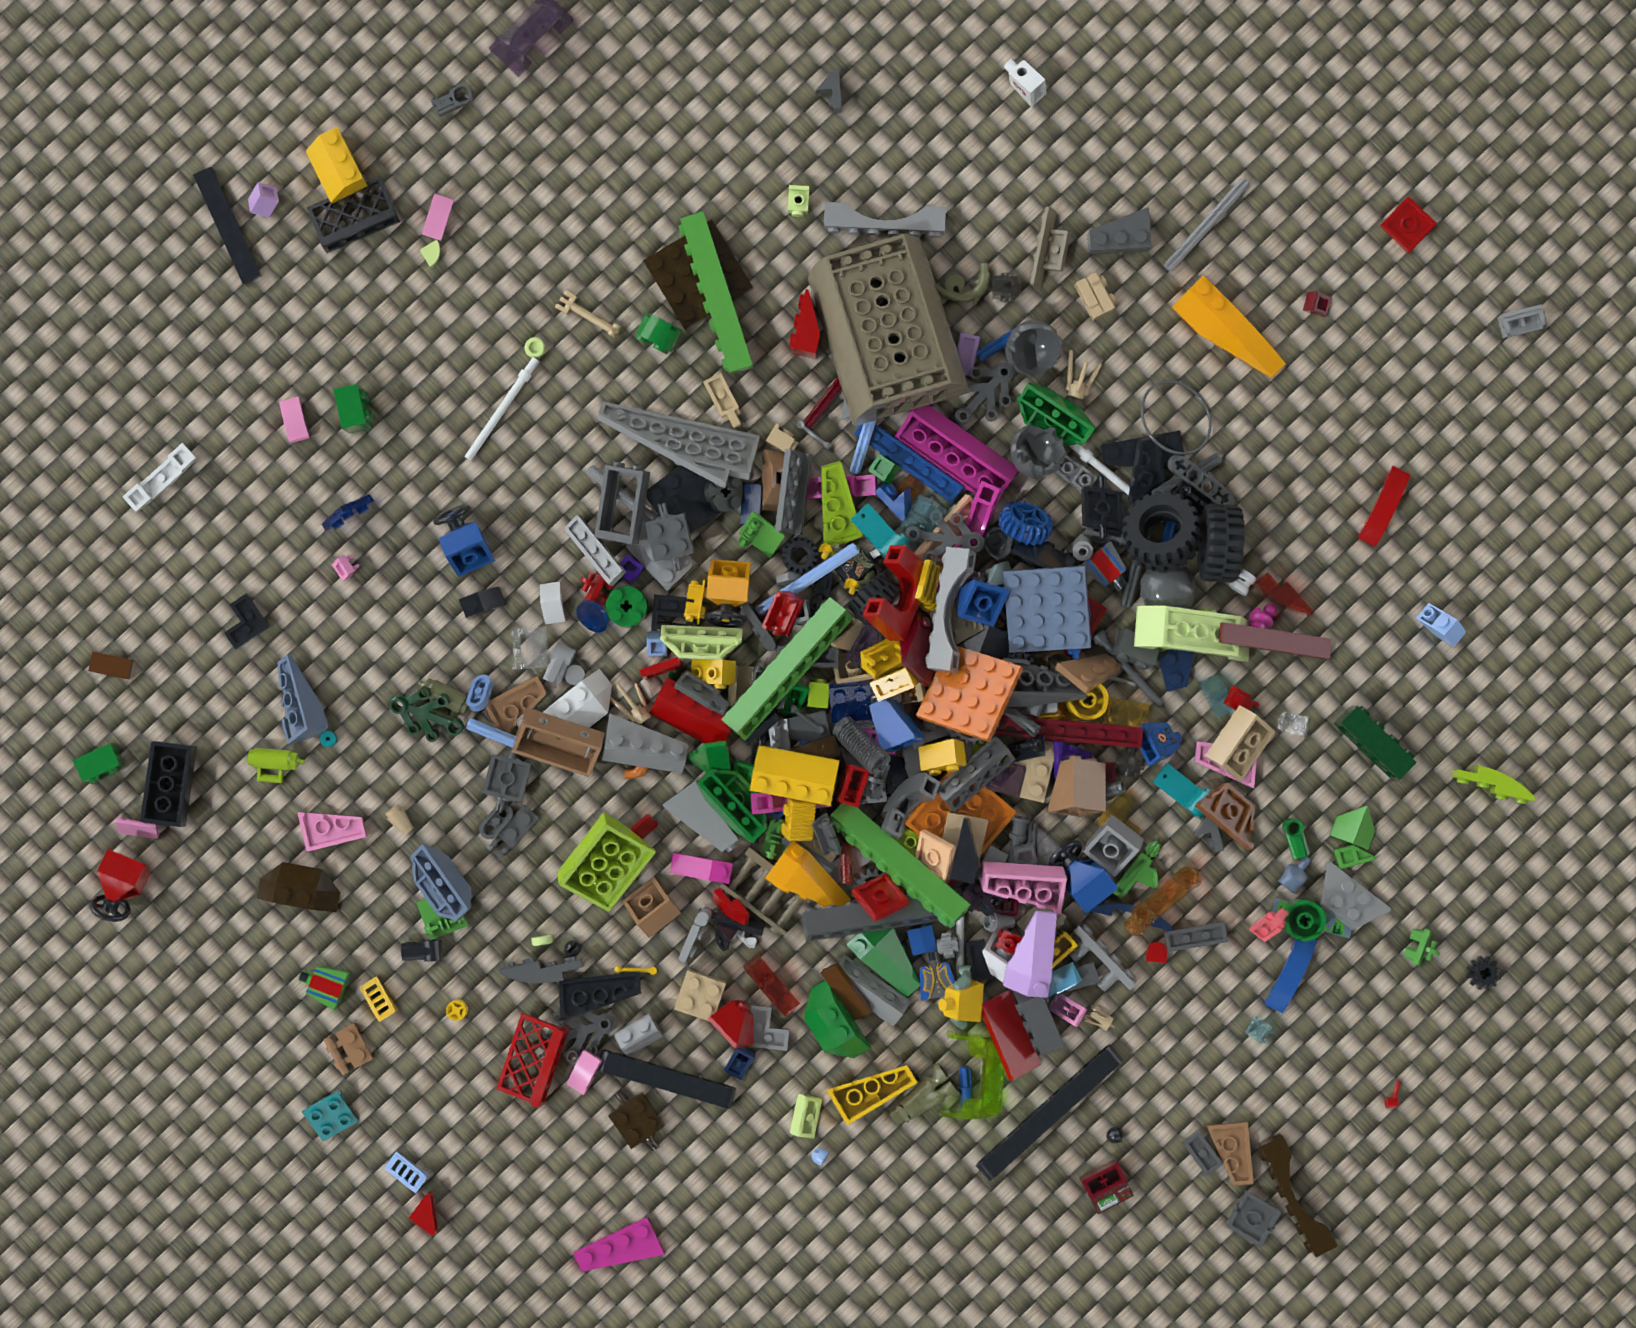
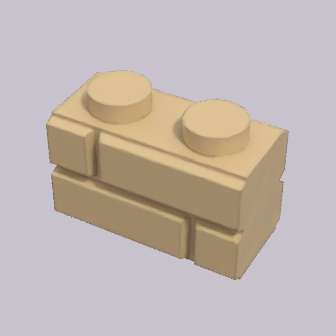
(1095, 296)

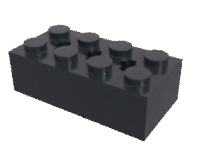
(155, 785)

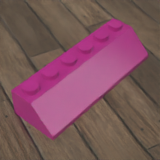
(954, 450)

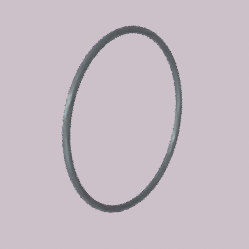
(1200, 398)

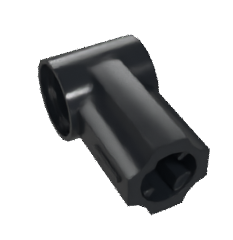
(427, 950)

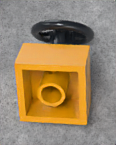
(728, 588)

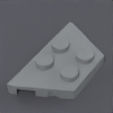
(1348, 899)

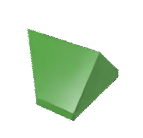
(1354, 827)

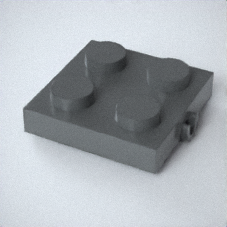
(1253, 1218)

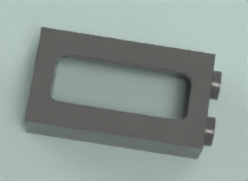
(608, 501)

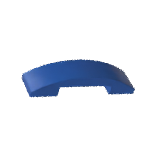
(1291, 975)

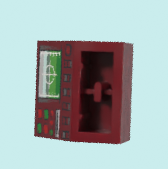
(1106, 1186)

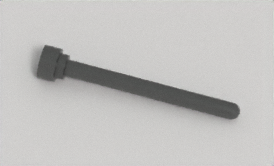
(1102, 639)

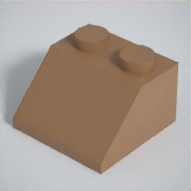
(651, 907)

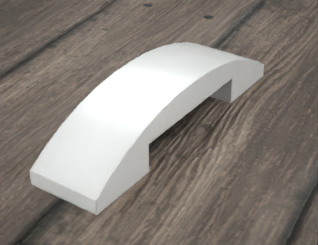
(161, 478)

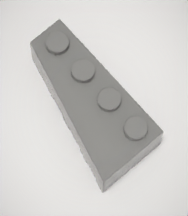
(642, 747)

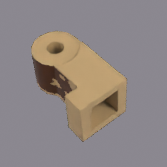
(914, 694)

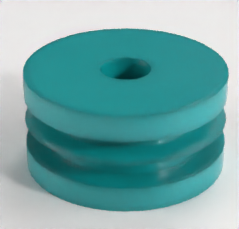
(333, 738)

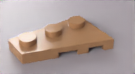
(1089, 671)
(510, 705)
(1234, 1150)

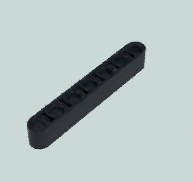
(666, 1079)

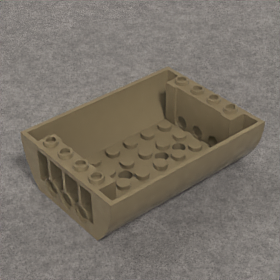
(860, 329)

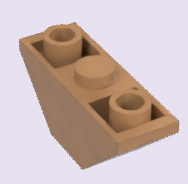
(771, 479)

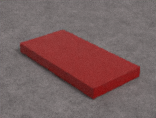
(1009, 1035)

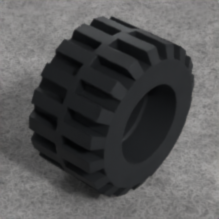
(879, 587)

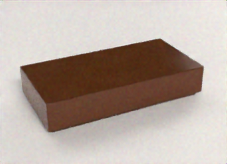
(111, 665)

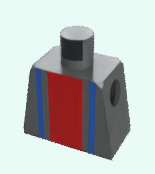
(1106, 566)

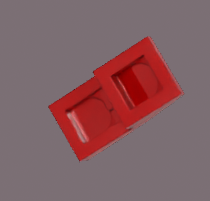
(733, 909)

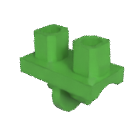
(1423, 937)

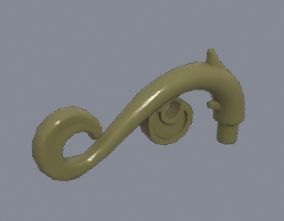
(973, 295)

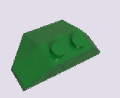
(1047, 408)
(731, 799)
(833, 1024)

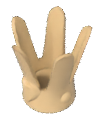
(1099, 1018)

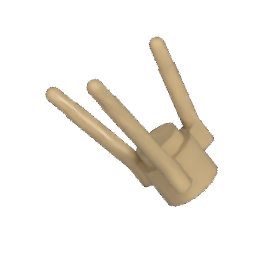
(1078, 388)
(639, 713)

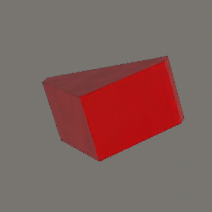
(425, 1214)

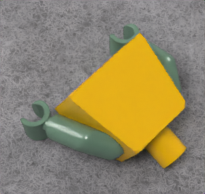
(963, 999)

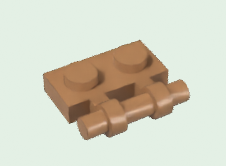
(354, 1046)

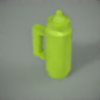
(273, 759)

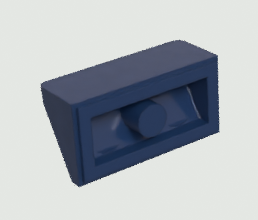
(751, 501)

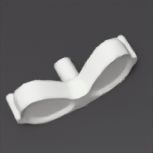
(750, 942)

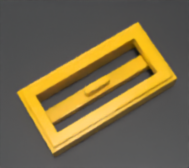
(928, 582)

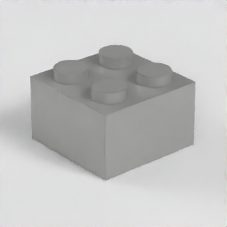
(1113, 845)

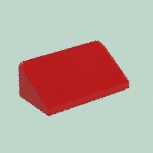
(644, 826)

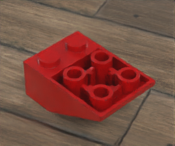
(807, 334)

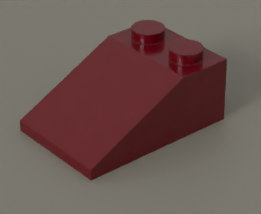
(916, 648)

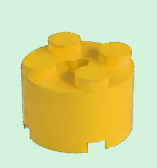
(1097, 706)

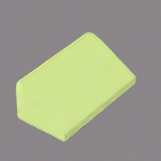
(806, 1116)

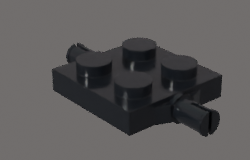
(1102, 508)

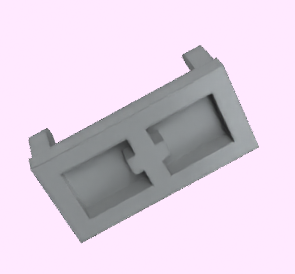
(1521, 321)

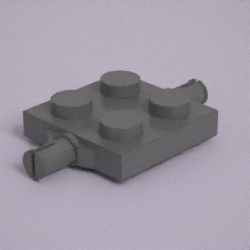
(669, 537)
(506, 779)

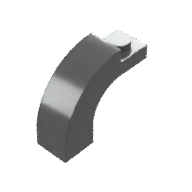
(904, 799)

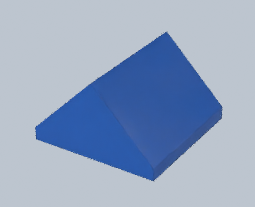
(981, 602)

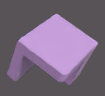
(263, 200)

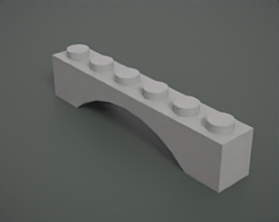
(843, 218)
(956, 570)

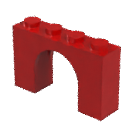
(890, 620)

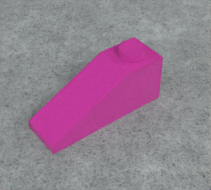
(701, 868)

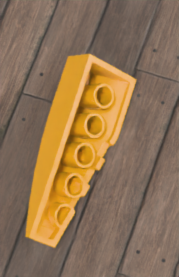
(1223, 324)

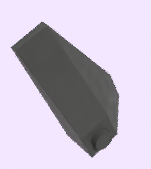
(1041, 686)

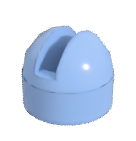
(819, 1156)

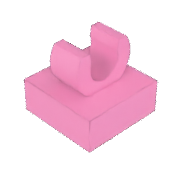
(344, 568)

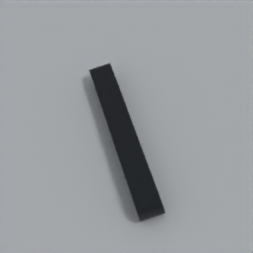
(1049, 1112)

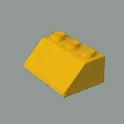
(335, 165)

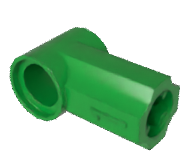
(1296, 840)

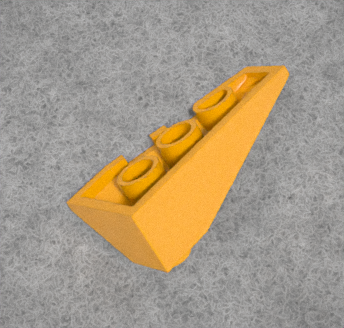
(803, 875)

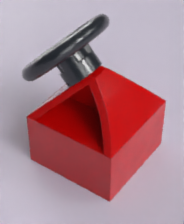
(120, 880)

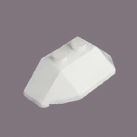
(584, 702)

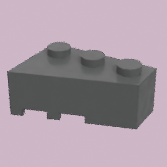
(1122, 235)
(1038, 1022)

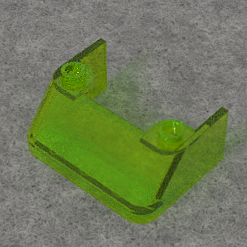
(991, 1079)

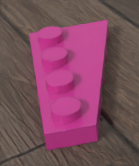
(623, 1246)

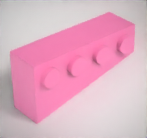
(1026, 883)

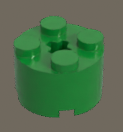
(658, 332)
(618, 598)
(1313, 924)

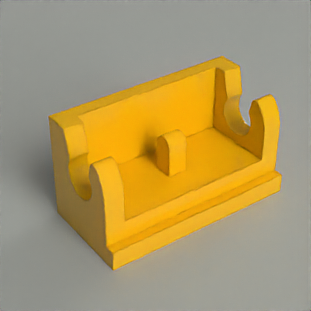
(881, 658)

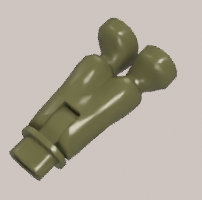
(924, 1096)

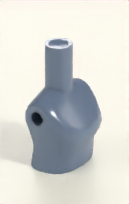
(1294, 875)

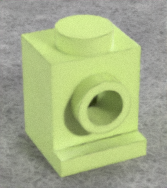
(802, 192)

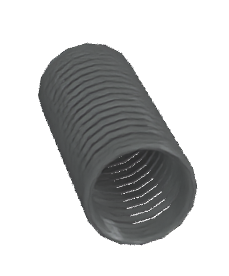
(871, 760)

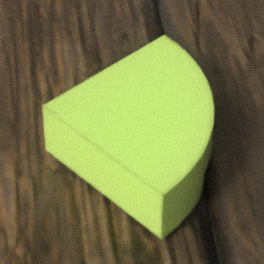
(431, 253)

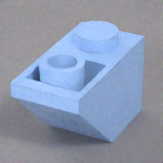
(1441, 624)

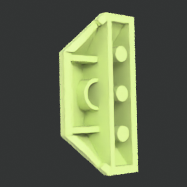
(701, 642)

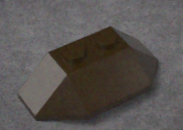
(299, 887)

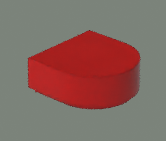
(1156, 953)

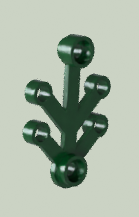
(423, 713)

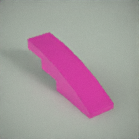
(858, 485)

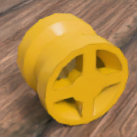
(453, 1011)

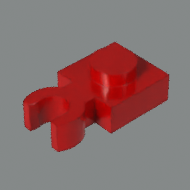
(1238, 697)

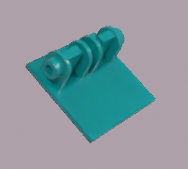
(330, 1115)

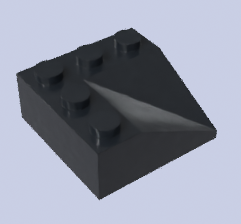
(683, 493)

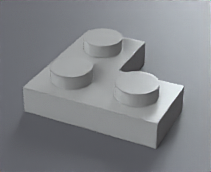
(764, 1035)

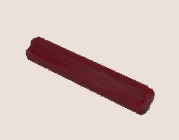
(823, 403)

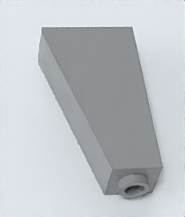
(700, 816)

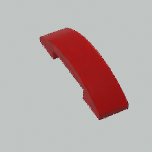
(1384, 506)

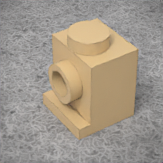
(781, 439)

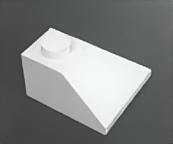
(996, 957)

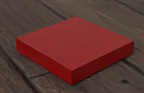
(1408, 224)
(661, 668)
(880, 897)

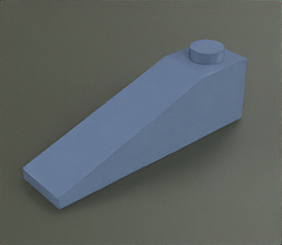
(302, 709)

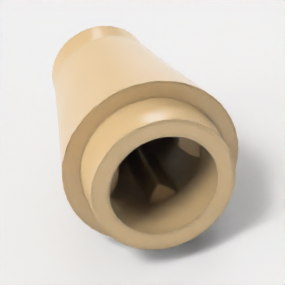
(399, 818)

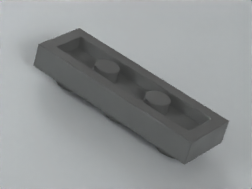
(1195, 936)

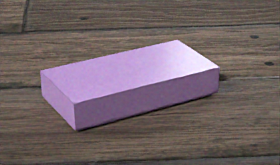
(967, 351)

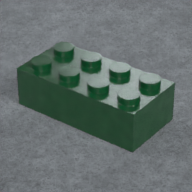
(1375, 742)

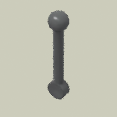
(819, 729)

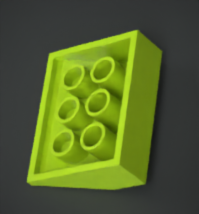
(605, 862)

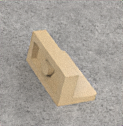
(743, 678)

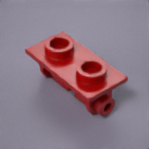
(1008, 941)

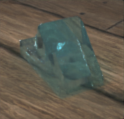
(1215, 694)

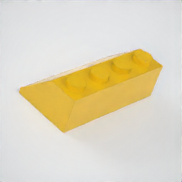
(794, 775)

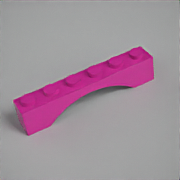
(981, 512)

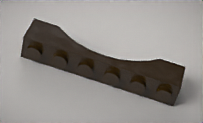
(1278, 1157)

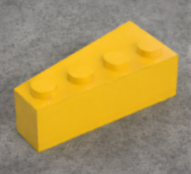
(869, 1093)

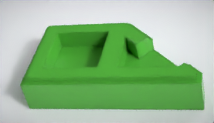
(1351, 856)

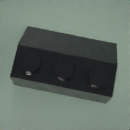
(1042, 555)

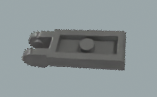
(749, 613)
(515, 830)

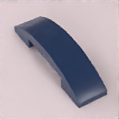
(1107, 909)

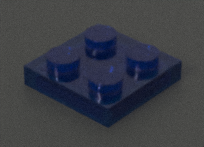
(850, 700)

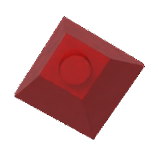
(735, 1023)

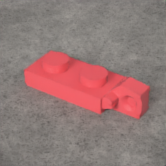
(1269, 925)

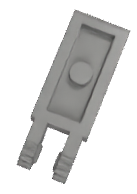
(696, 933)

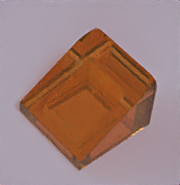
(914, 485)

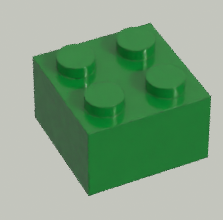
(353, 408)

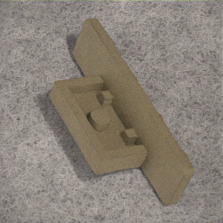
(1051, 249)

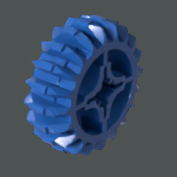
(1025, 522)

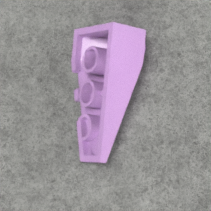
(1032, 962)

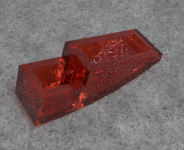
(1282, 595)
(771, 985)

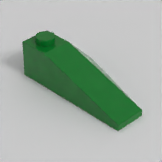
(711, 757)
(887, 957)

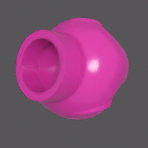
(1263, 618)

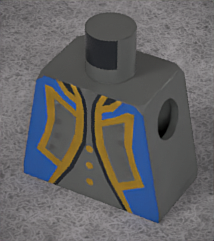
(935, 977)

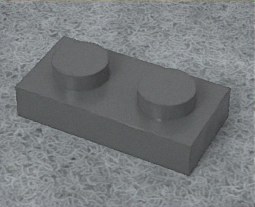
(1202, 1153)

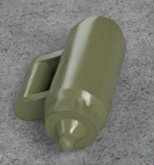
(457, 699)

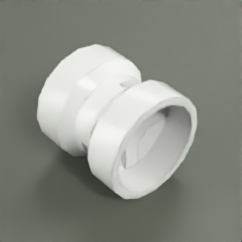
(1243, 582)

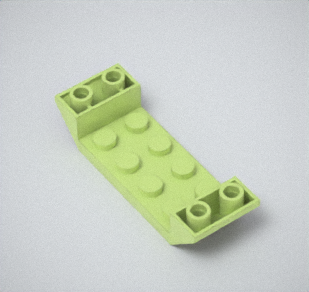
(1186, 631)

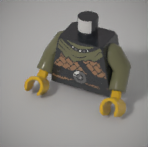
(855, 571)

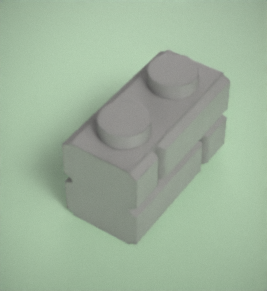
(638, 1035)

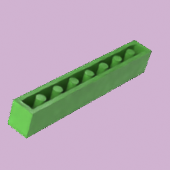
(716, 293)
(787, 668)
(899, 864)

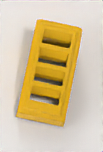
(388, 1001)

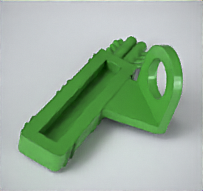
(1139, 871)

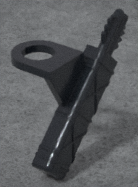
(729, 928)

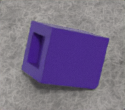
(632, 568)

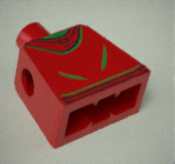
(851, 785)

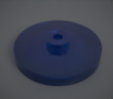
(592, 616)

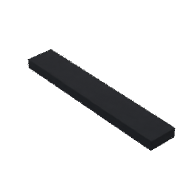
(227, 225)

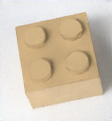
(700, 994)

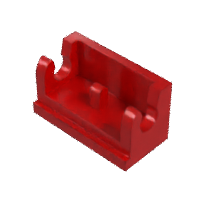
(783, 613)

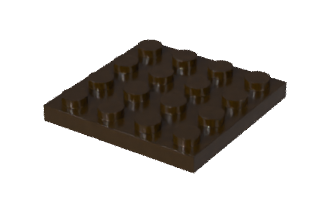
(675, 278)

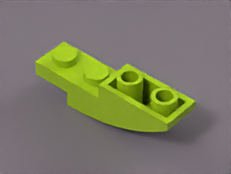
(1500, 783)

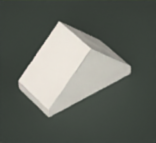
(552, 603)

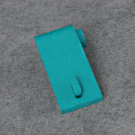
(877, 530)
(1180, 789)

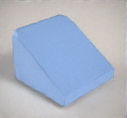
(655, 646)

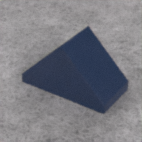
(740, 1062)

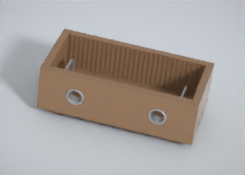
(558, 742)

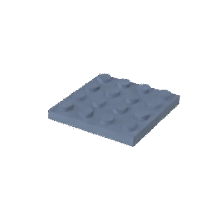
(1047, 609)

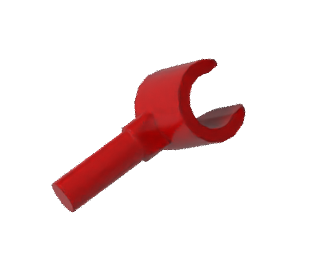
(1392, 1102)

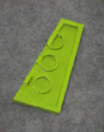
(837, 506)

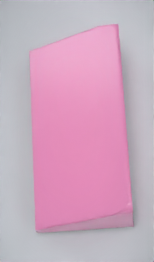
(137, 828)

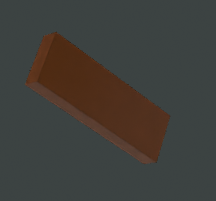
(846, 991)

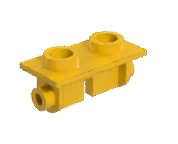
(695, 610)

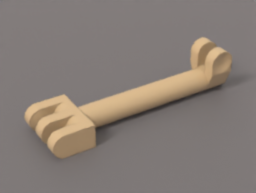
(613, 330)

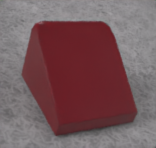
(1317, 303)

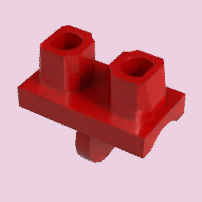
(594, 591)

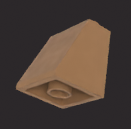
(1079, 788)

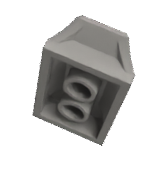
(663, 569)

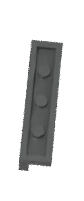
(976, 766)

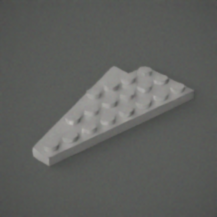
(698, 446)

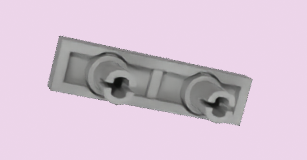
(1116, 971)

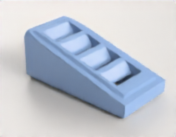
(401, 1177)

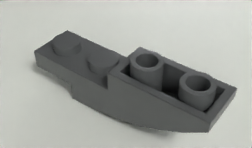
(533, 972)

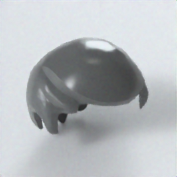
(1033, 347)
(1037, 451)
(1168, 588)

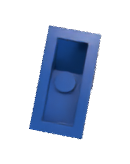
(897, 503)

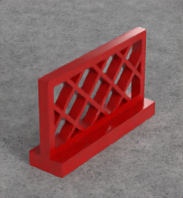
(548, 1066)

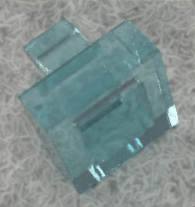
(1258, 1030)

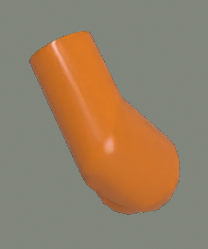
(636, 772)

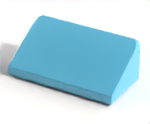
(1063, 979)

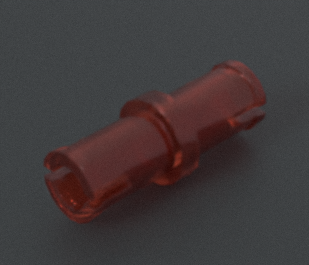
(846, 864)

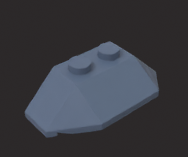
(440, 882)

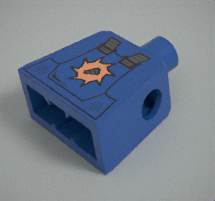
(1159, 742)

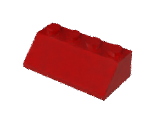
(689, 715)

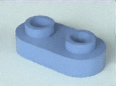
(479, 693)

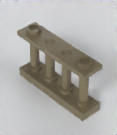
(752, 860)

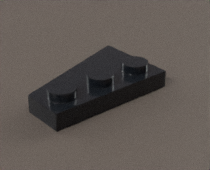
(1147, 469)

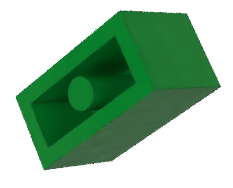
(98, 763)

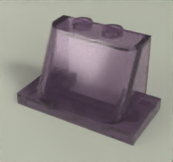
(527, 31)

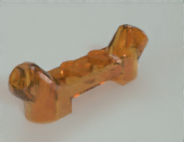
(1162, 900)

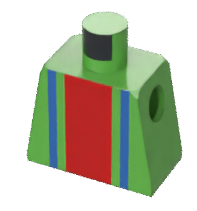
(326, 984)

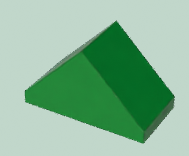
(794, 697)

